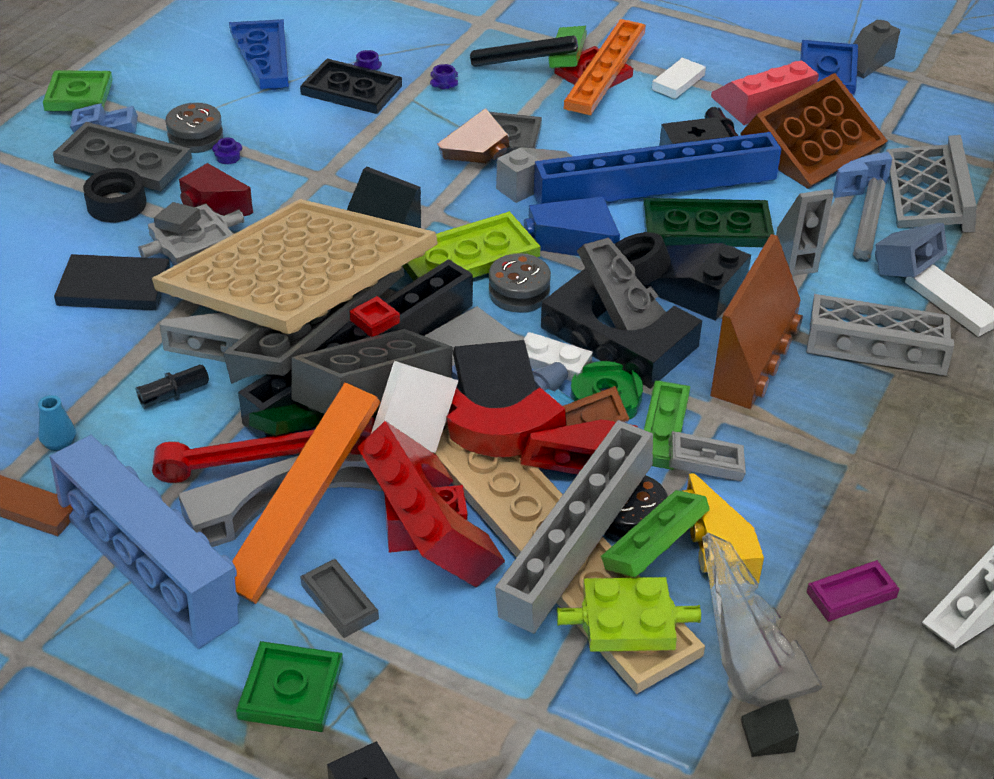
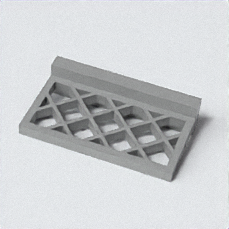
(954, 182)
(886, 346)

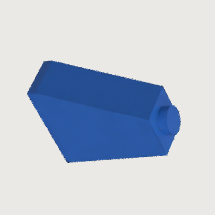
(570, 224)

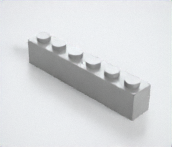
(574, 527)

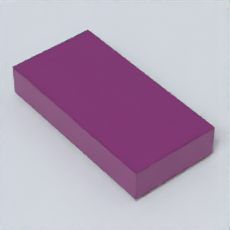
(852, 590)

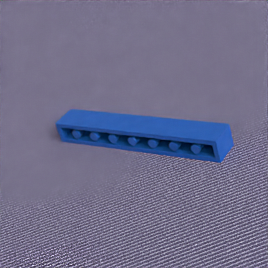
(658, 169)

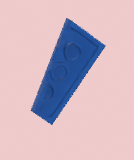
(264, 50)

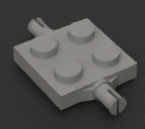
(202, 235)

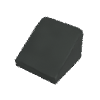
(771, 729)

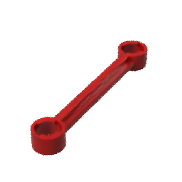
(175, 460)

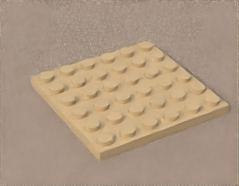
(295, 264)

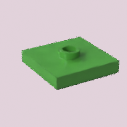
(77, 89)

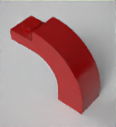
(502, 430)

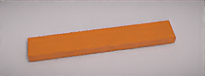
(604, 67)
(302, 490)

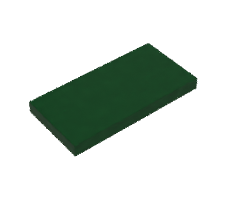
(708, 221)

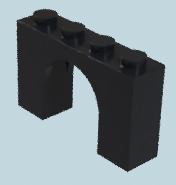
(648, 351)

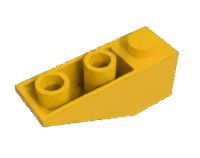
(726, 524)

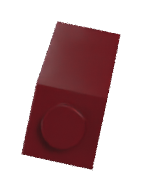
(215, 189)

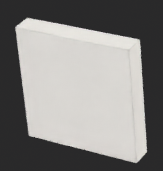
(416, 403)

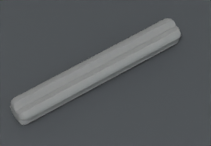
(869, 219)

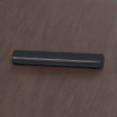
(524, 51)

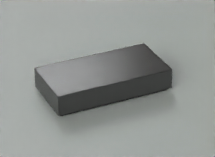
(339, 598)

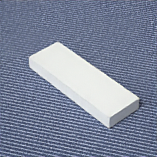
(954, 299)

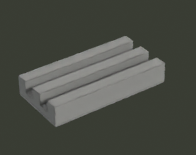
(709, 459)

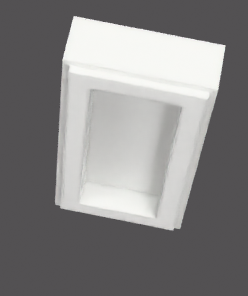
(678, 78)

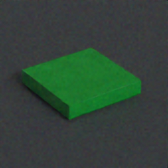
(290, 686)

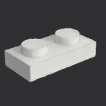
(546, 351)

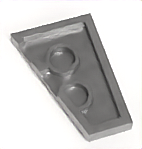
(623, 295)

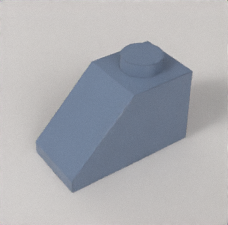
(911, 250)

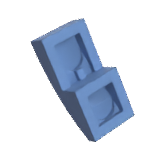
(121, 119)
(856, 174)

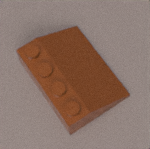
(818, 131)
(756, 328)

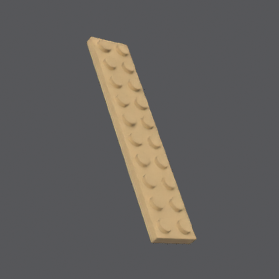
(514, 505)

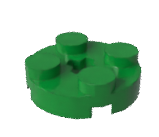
(607, 375)

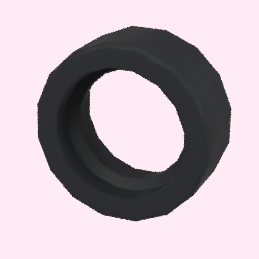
(115, 208)
(646, 254)

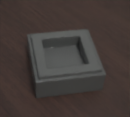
(177, 218)

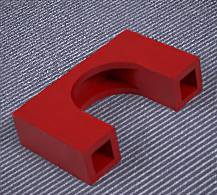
(440, 534)

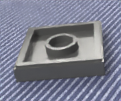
(521, 129)

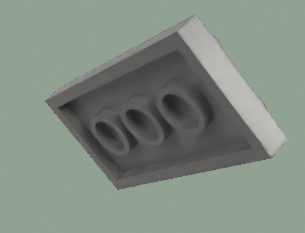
(102, 148)

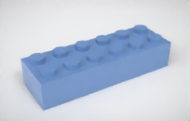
(147, 540)

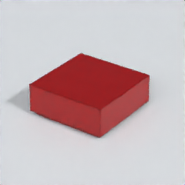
(374, 316)

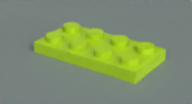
(476, 246)

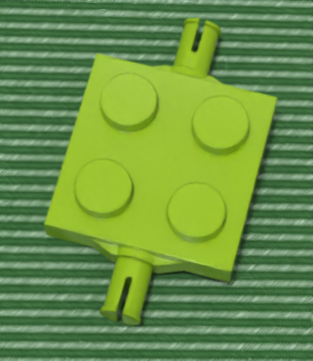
(628, 614)

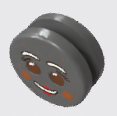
(194, 126)
(519, 282)

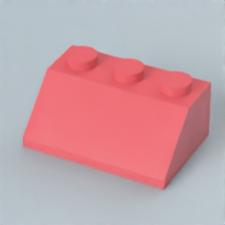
(760, 91)

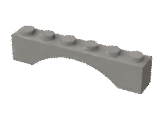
(229, 505)

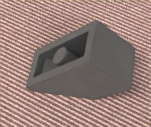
(876, 46)

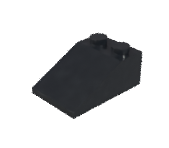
(702, 277)

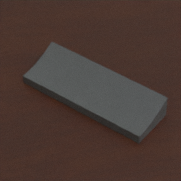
(272, 351)

